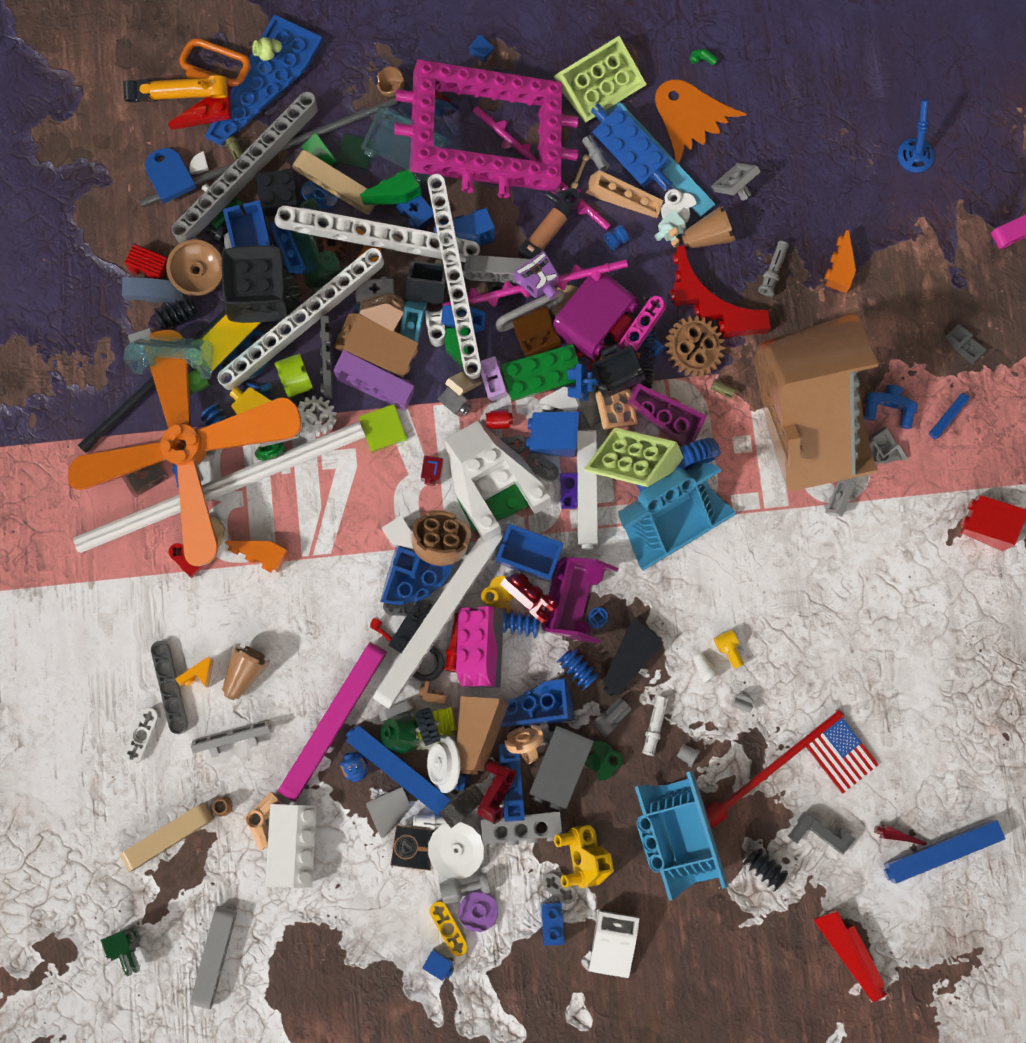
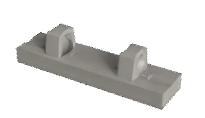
(248, 732)

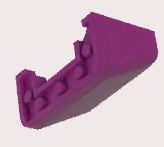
(593, 313)

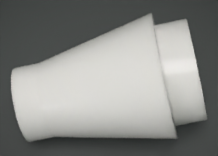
(706, 670)

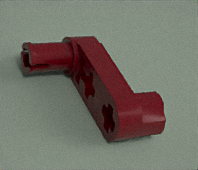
(490, 804)

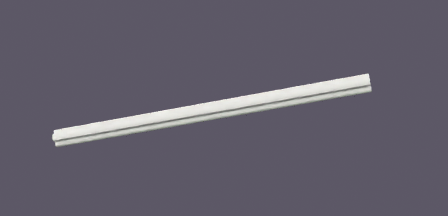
(220, 486)

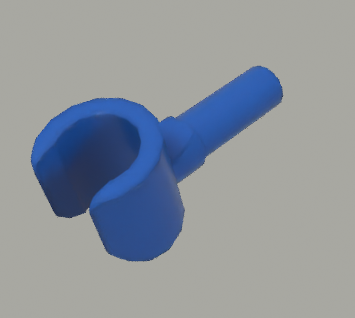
(261, 389)

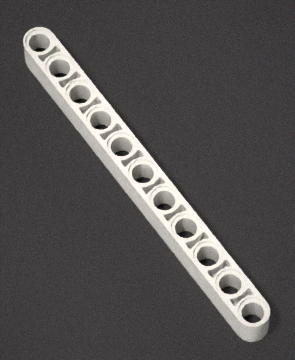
(454, 267)
(298, 328)
(436, 620)

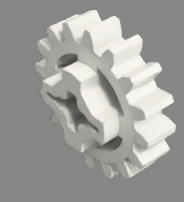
(321, 411)

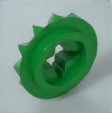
(268, 452)

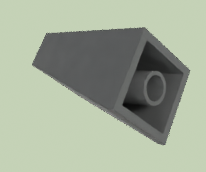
(560, 768)

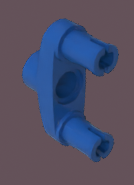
(893, 399)

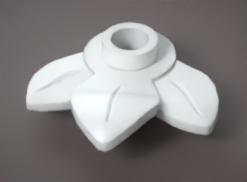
(680, 206)

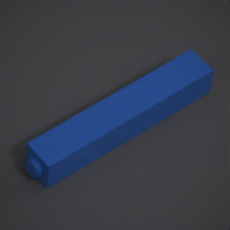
(397, 769)
(943, 851)

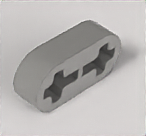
(395, 710)
(555, 892)

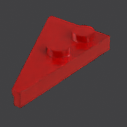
(204, 112)

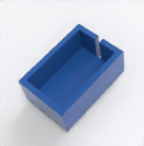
(247, 229)
(529, 553)

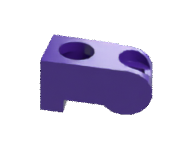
(568, 490)

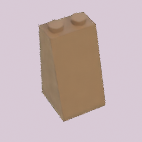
(376, 344)
(478, 730)

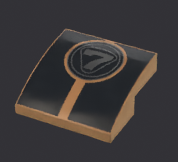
(411, 848)

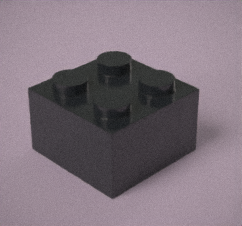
(277, 190)
(426, 282)

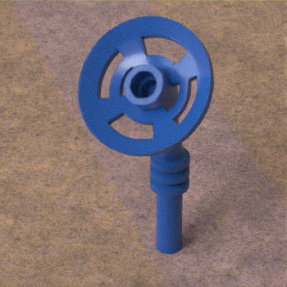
(917, 150)

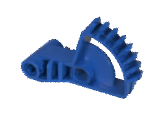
(700, 451)

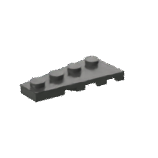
(326, 354)

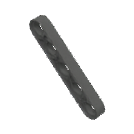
(162, 679)

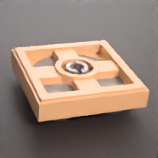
(615, 410)

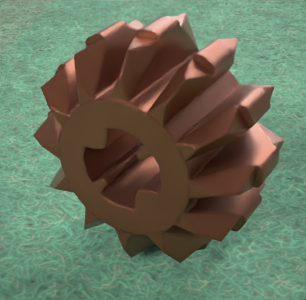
(338, 249)

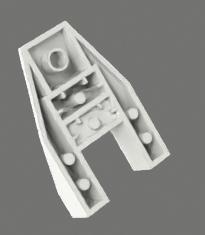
(484, 467)

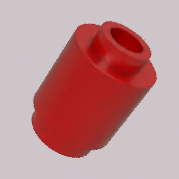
(499, 419)

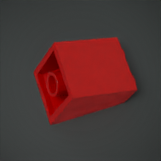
(993, 522)

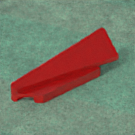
(853, 953)

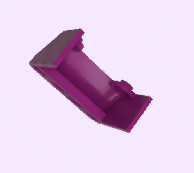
(570, 591)

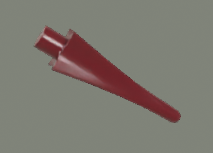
(888, 832)

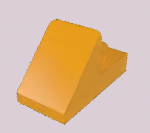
(201, 670)

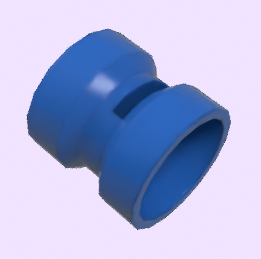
(616, 237)
(597, 621)

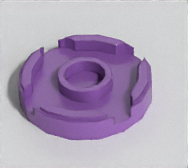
(478, 911)

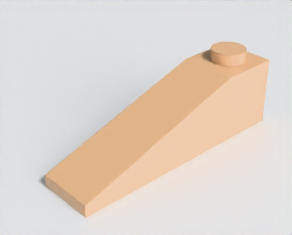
(623, 194)

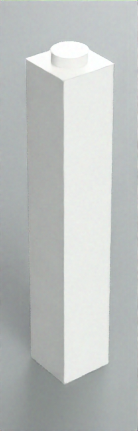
(587, 491)

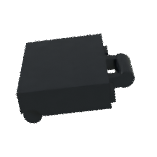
(618, 370)

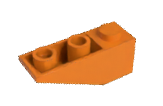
(843, 266)
(264, 552)

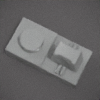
(842, 494)

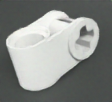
(434, 326)

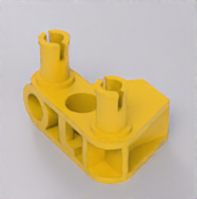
(595, 861)

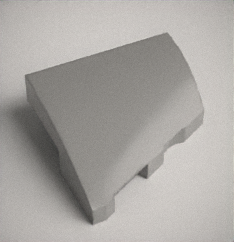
(885, 448)
(388, 809)

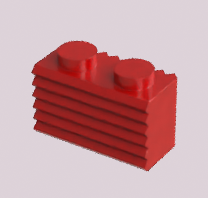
(146, 262)

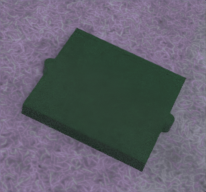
(351, 152)

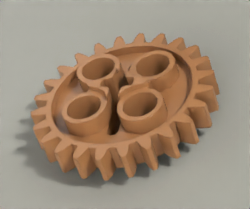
(707, 356)

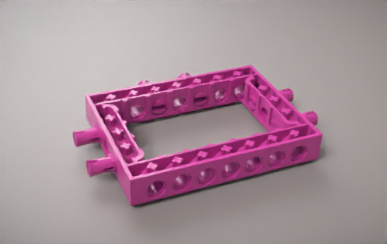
(477, 166)

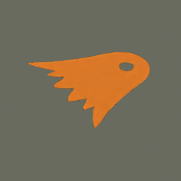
(690, 114)

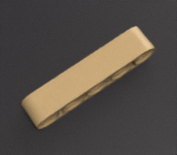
(331, 180)
(166, 837)

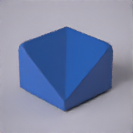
(481, 48)

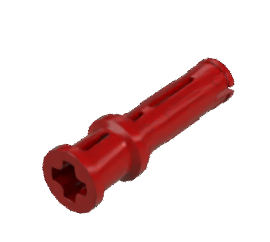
(452, 650)

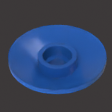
(324, 198)

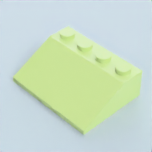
(600, 78)
(635, 457)

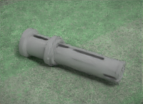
(772, 276)

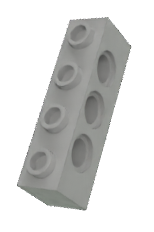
(551, 819)

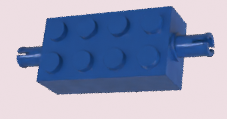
(631, 147)

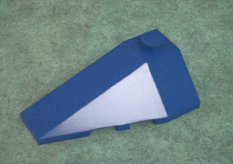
(542, 705)

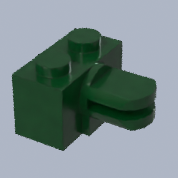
(122, 946)

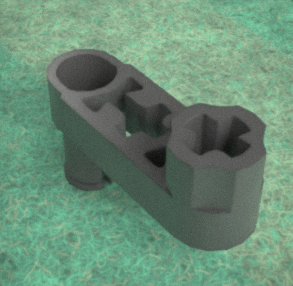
(839, 842)

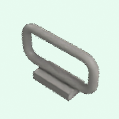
(501, 324)

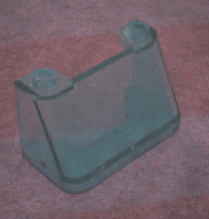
(395, 148)
(145, 349)

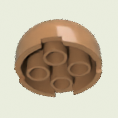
(442, 537)

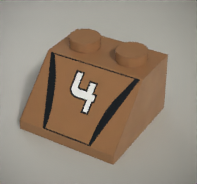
(383, 309)

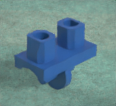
(584, 382)

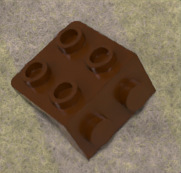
(535, 332)

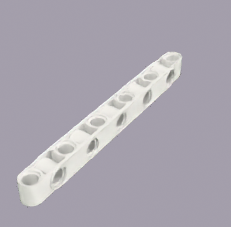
(375, 233)

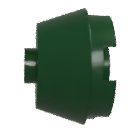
(400, 733)

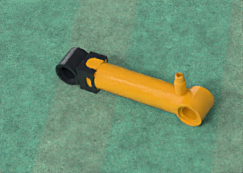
(150, 91)

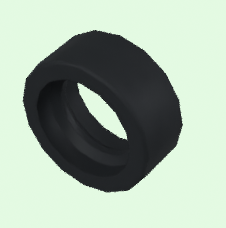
(439, 669)

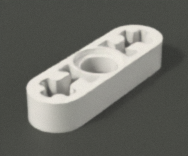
(141, 720)

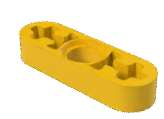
(451, 944)

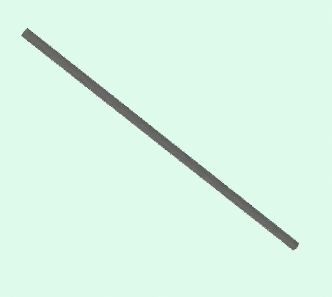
(293, 142)

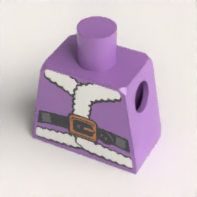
(538, 277)

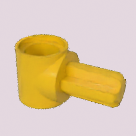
(727, 644)

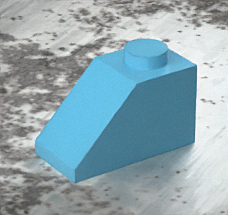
(413, 319)

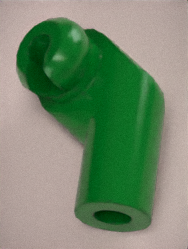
(703, 54)

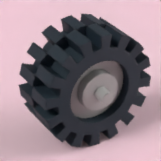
(427, 726)

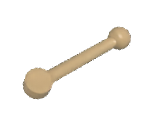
(585, 158)

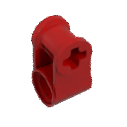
(189, 569)

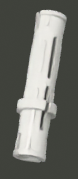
(655, 726)
(435, 821)

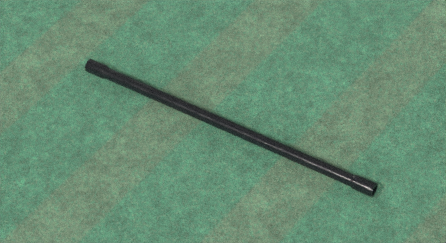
(88, 442)

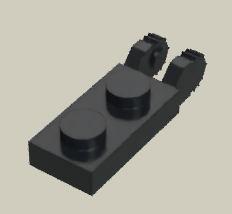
(408, 628)

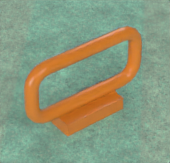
(194, 72)

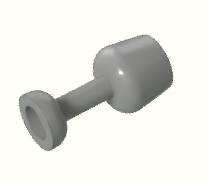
(452, 890)

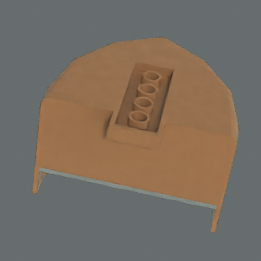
(815, 401)

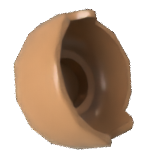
(389, 80)

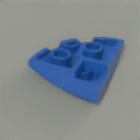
(411, 578)

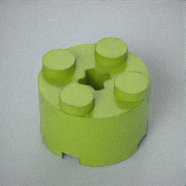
(293, 375)

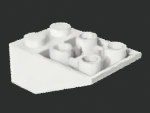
(613, 943)

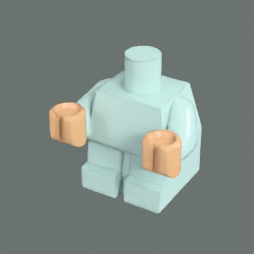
(671, 227)

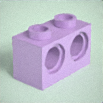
(493, 379)

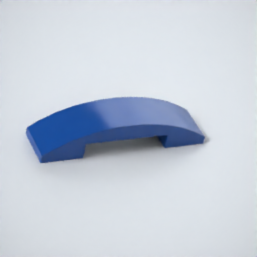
(513, 799)

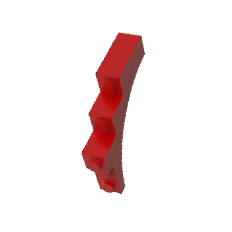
(690, 291)

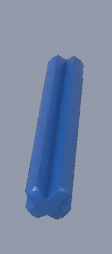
(949, 415)

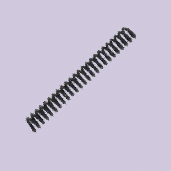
(647, 349)

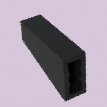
(633, 653)

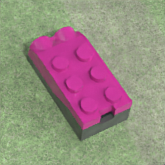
(480, 647)

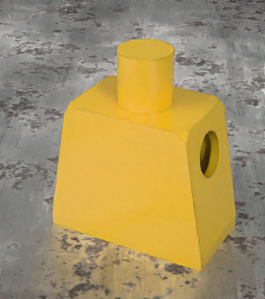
(246, 400)

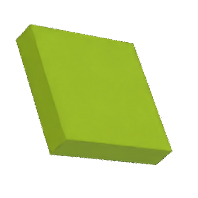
(382, 428)

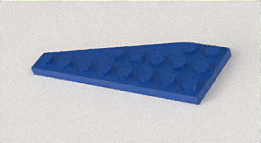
(267, 78)

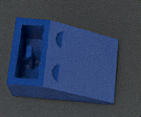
(474, 227)

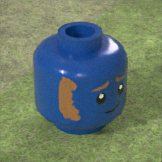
(354, 766)

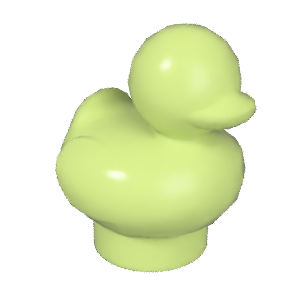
(265, 47)

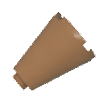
(710, 230)
(243, 669)

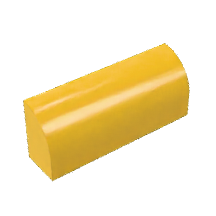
(226, 337)

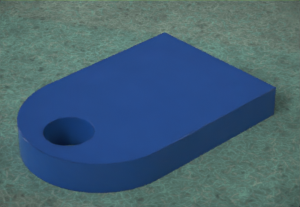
(169, 176)

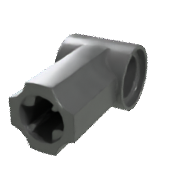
(608, 720)

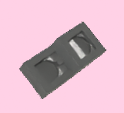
(965, 345)

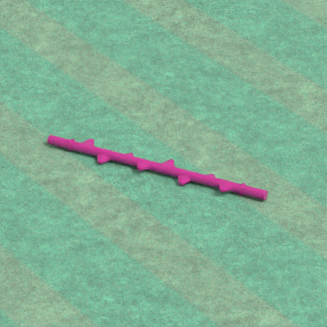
(509, 141)
(509, 289)

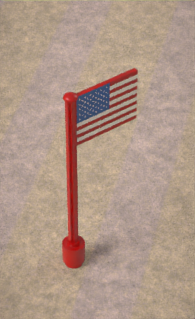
(834, 749)

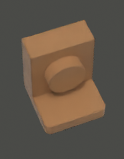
(434, 697)

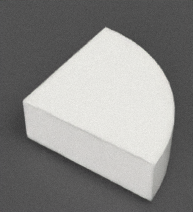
(198, 164)

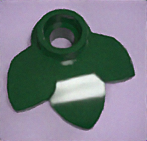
(601, 760)

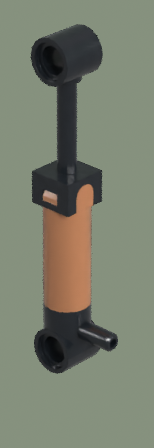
(545, 230)

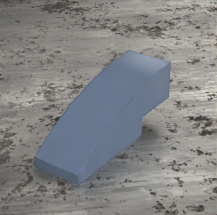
(150, 290)

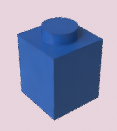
(438, 965)

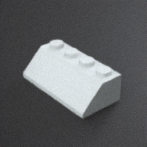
(291, 846)

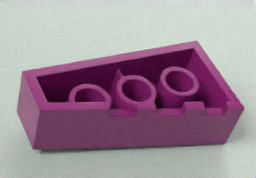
(669, 416)

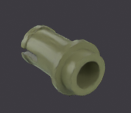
(233, 145)
(723, 388)

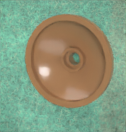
(189, 256)

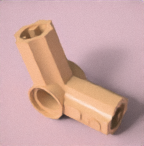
(260, 831)

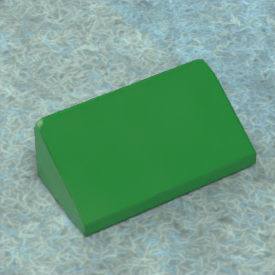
(317, 148)

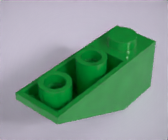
(396, 190)

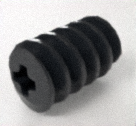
(176, 312)
(766, 868)

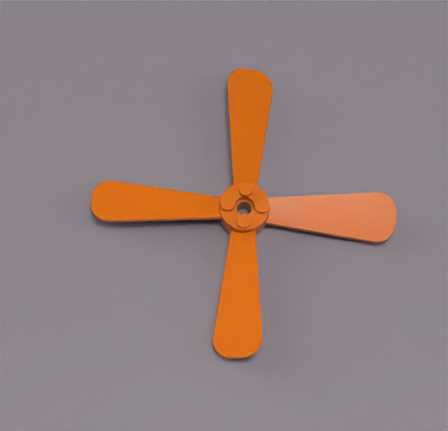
(262, 424)

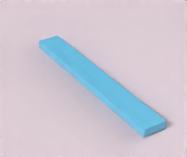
(676, 174)

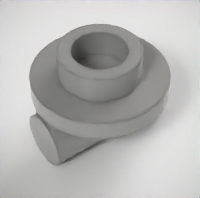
(743, 702)

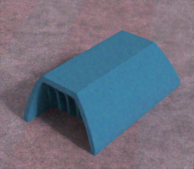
(673, 513)
(680, 833)

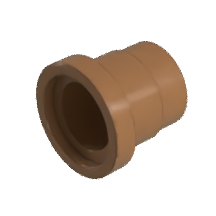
(228, 809)

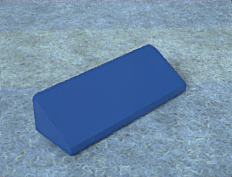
(291, 255)

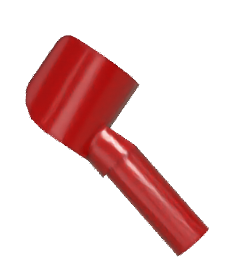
(375, 625)

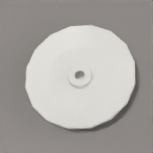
(444, 764)
(456, 851)

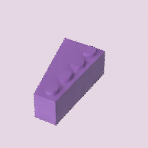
(373, 380)

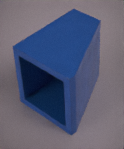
(553, 433)

